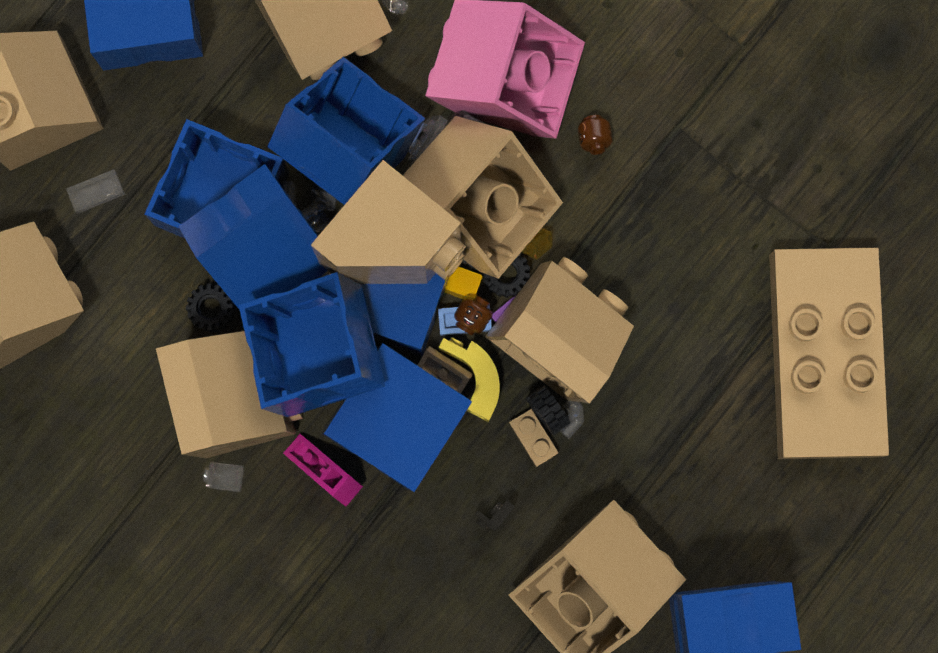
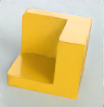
(463, 283)

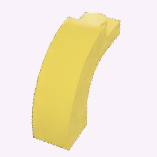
(486, 376)

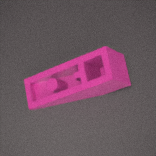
(323, 470)

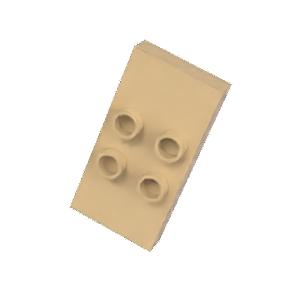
(828, 353)

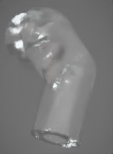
(395, 6)
(576, 418)

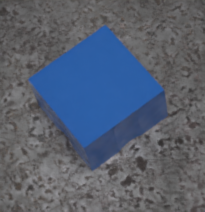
(142, 31)
(344, 130)
(203, 171)
(254, 240)
(404, 312)
(311, 345)
(400, 424)
(736, 619)

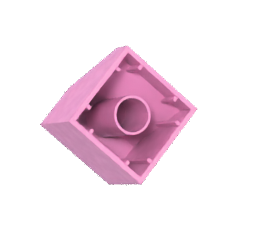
(505, 66)

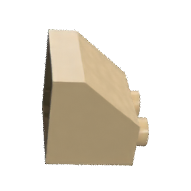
(324, 31)
(40, 98)
(489, 187)
(390, 234)
(34, 293)
(564, 331)
(217, 397)
(598, 585)

